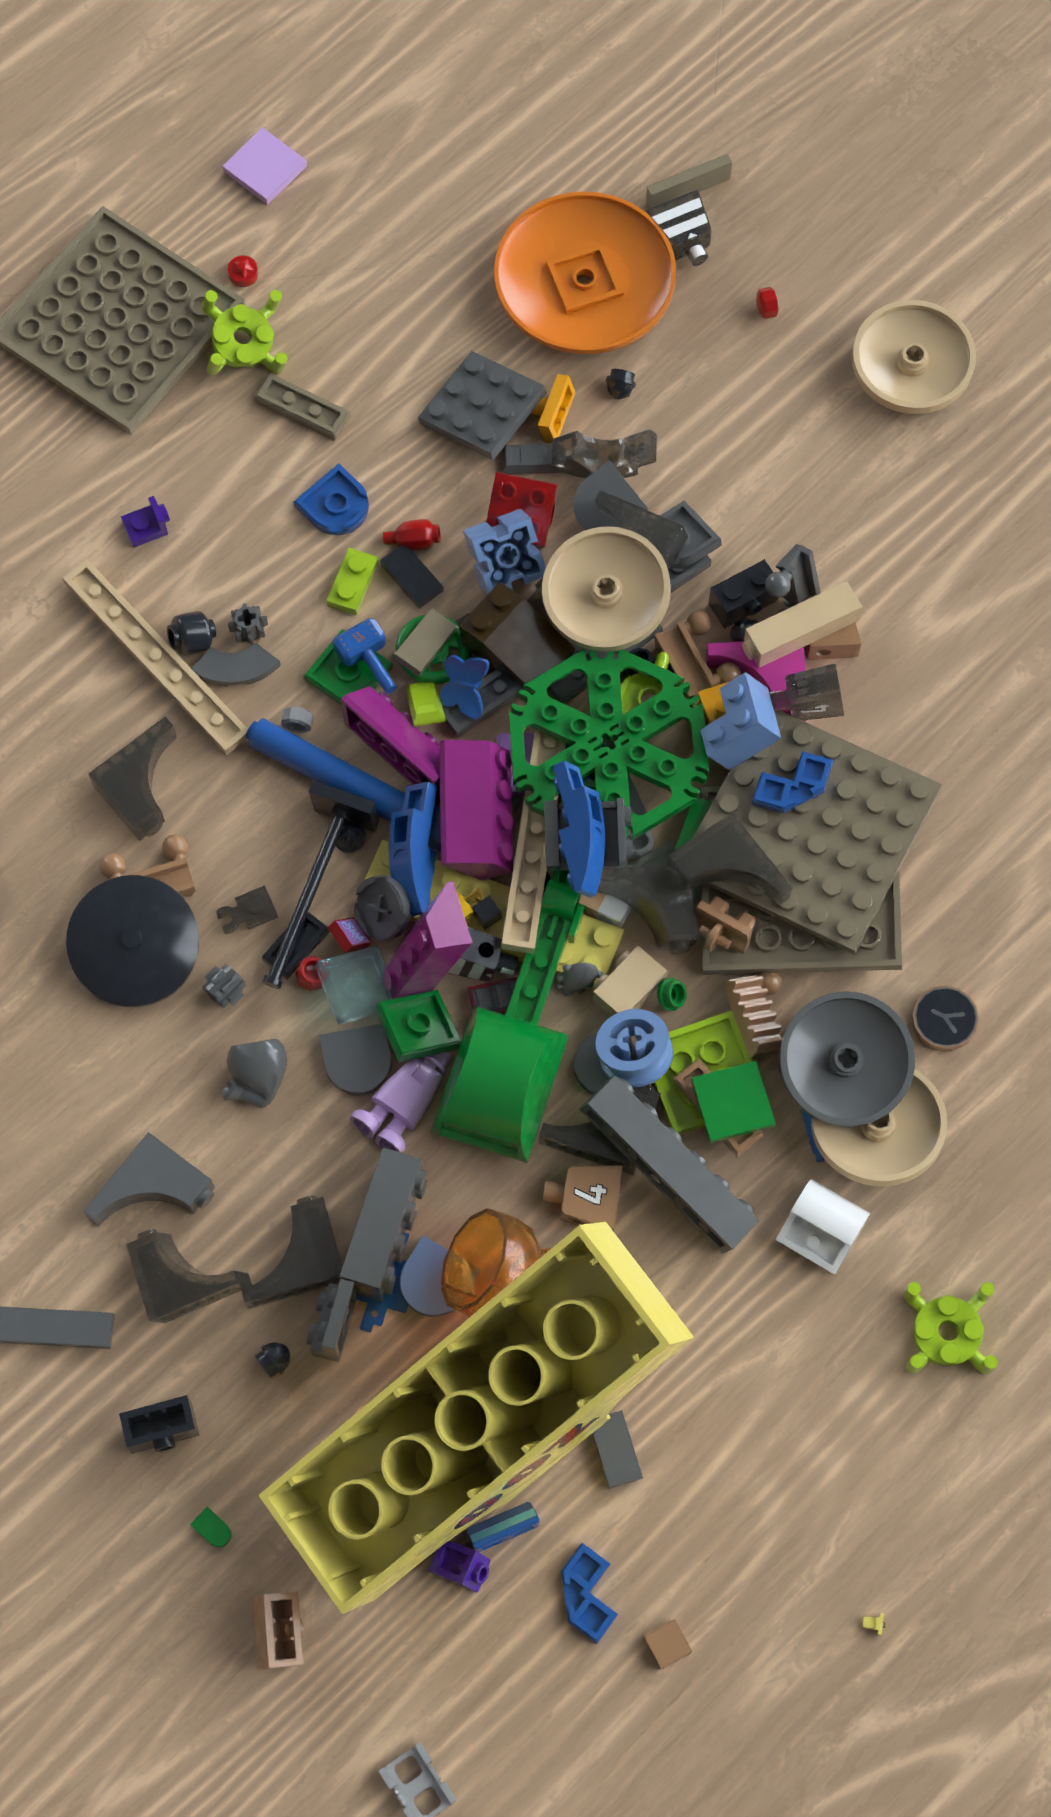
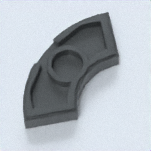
(235, 668)

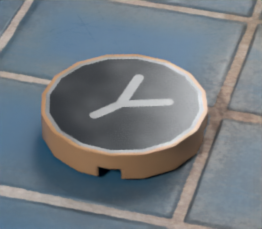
(945, 1018)

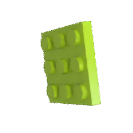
(717, 1045)

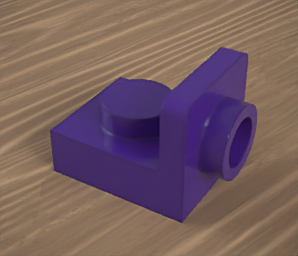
(146, 523)
(460, 1565)

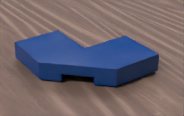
(785, 794)
(583, 1609)

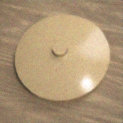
(913, 356)
(606, 589)
(894, 1146)

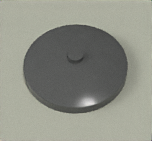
(847, 1059)

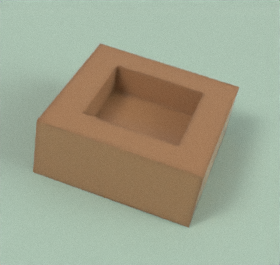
(667, 1644)

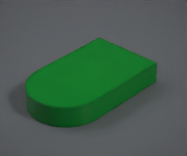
(576, 923)
(212, 1528)

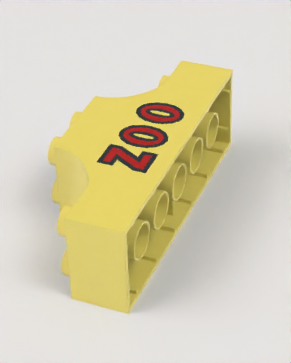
(476, 1416)

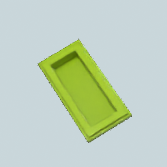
(425, 704)

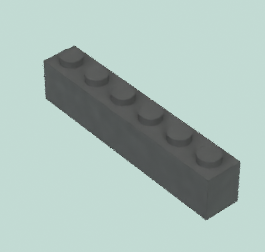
(669, 1164)

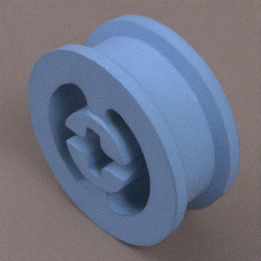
(652, 1047)

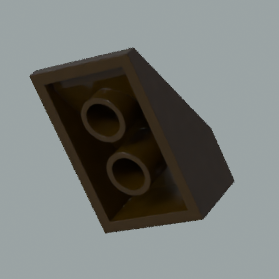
(513, 636)

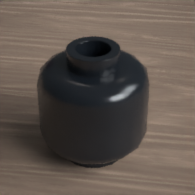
(191, 632)

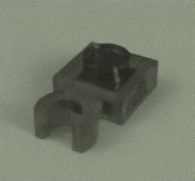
(252, 908)

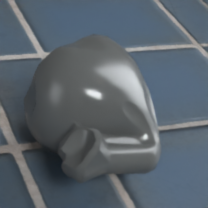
(255, 1071)

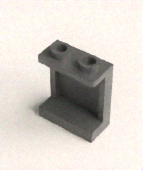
(617, 847)

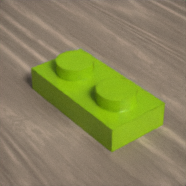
(352, 581)

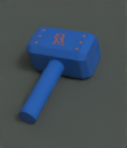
(361, 644)

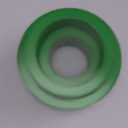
(671, 994)

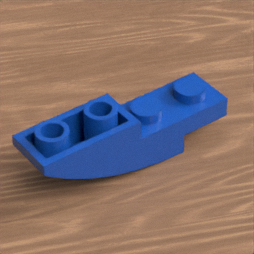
(584, 839)
(409, 854)

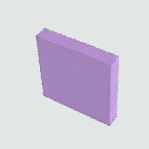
(264, 166)

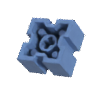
(505, 551)

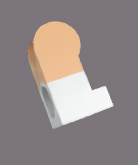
(606, 909)

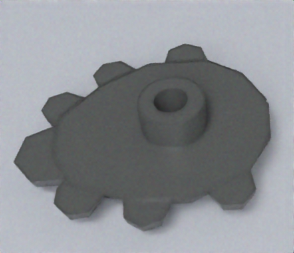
(576, 978)

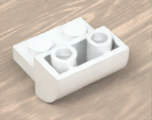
(822, 1226)

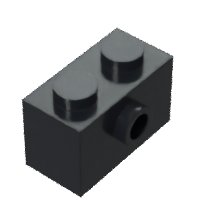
(741, 594)
(159, 1425)

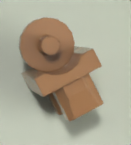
(723, 929)

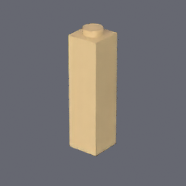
(802, 624)

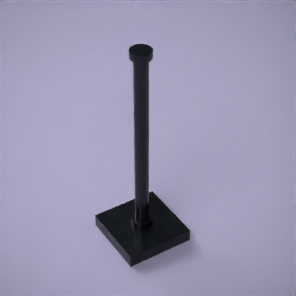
(342, 808)

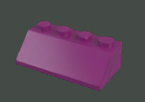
(393, 736)
(476, 808)
(429, 947)

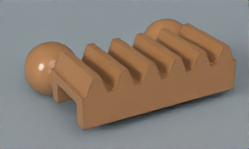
(687, 660)
(173, 873)
(753, 1011)

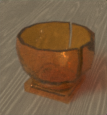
(486, 1258)

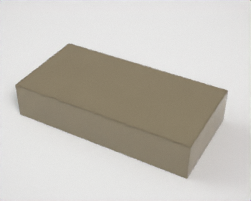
(425, 642)

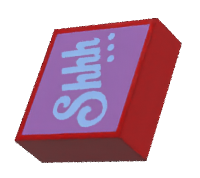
(349, 935)

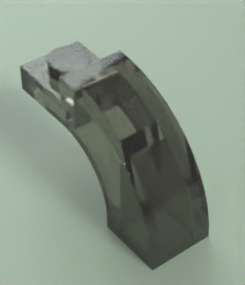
(583, 455)

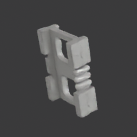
(427, 1779)

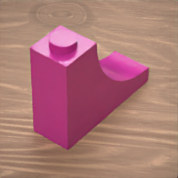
(770, 675)

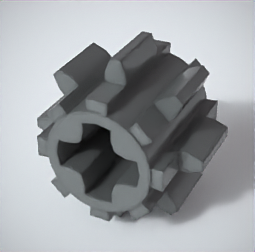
(246, 615)
(224, 985)

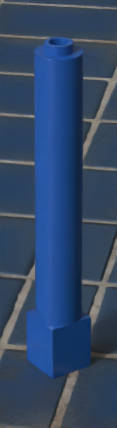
(332, 771)

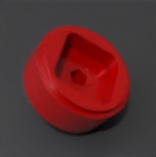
(243, 271)

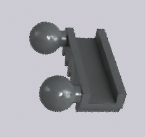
(796, 577)

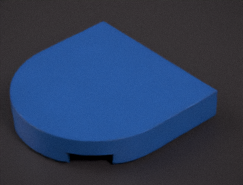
(335, 503)

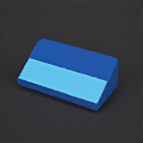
(503, 1527)

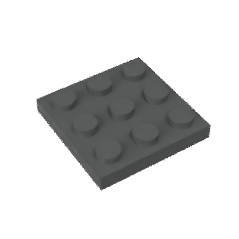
(482, 405)

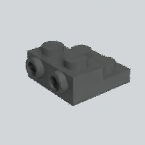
(336, 1313)

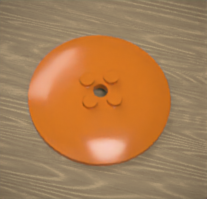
(590, 237)

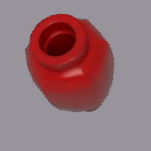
(414, 534)

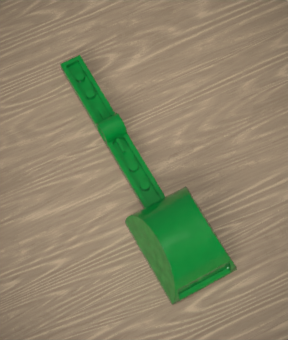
(508, 1059)

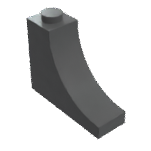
(152, 1174)

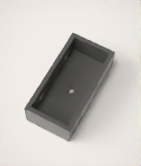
(383, 1224)

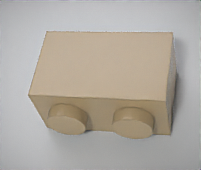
(629, 984)

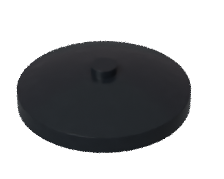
(132, 941)

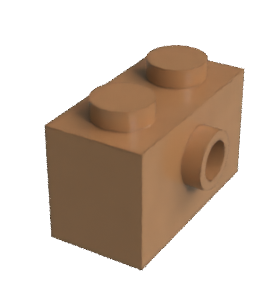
(278, 1630)

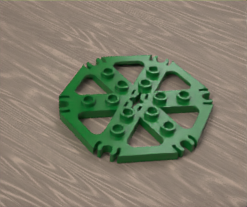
(630, 749)

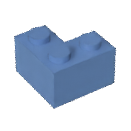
(745, 727)

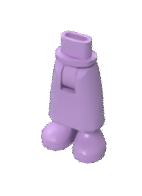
(406, 1096)

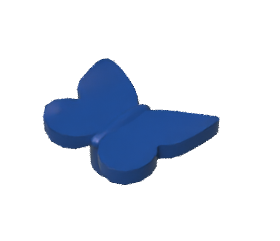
(463, 684)

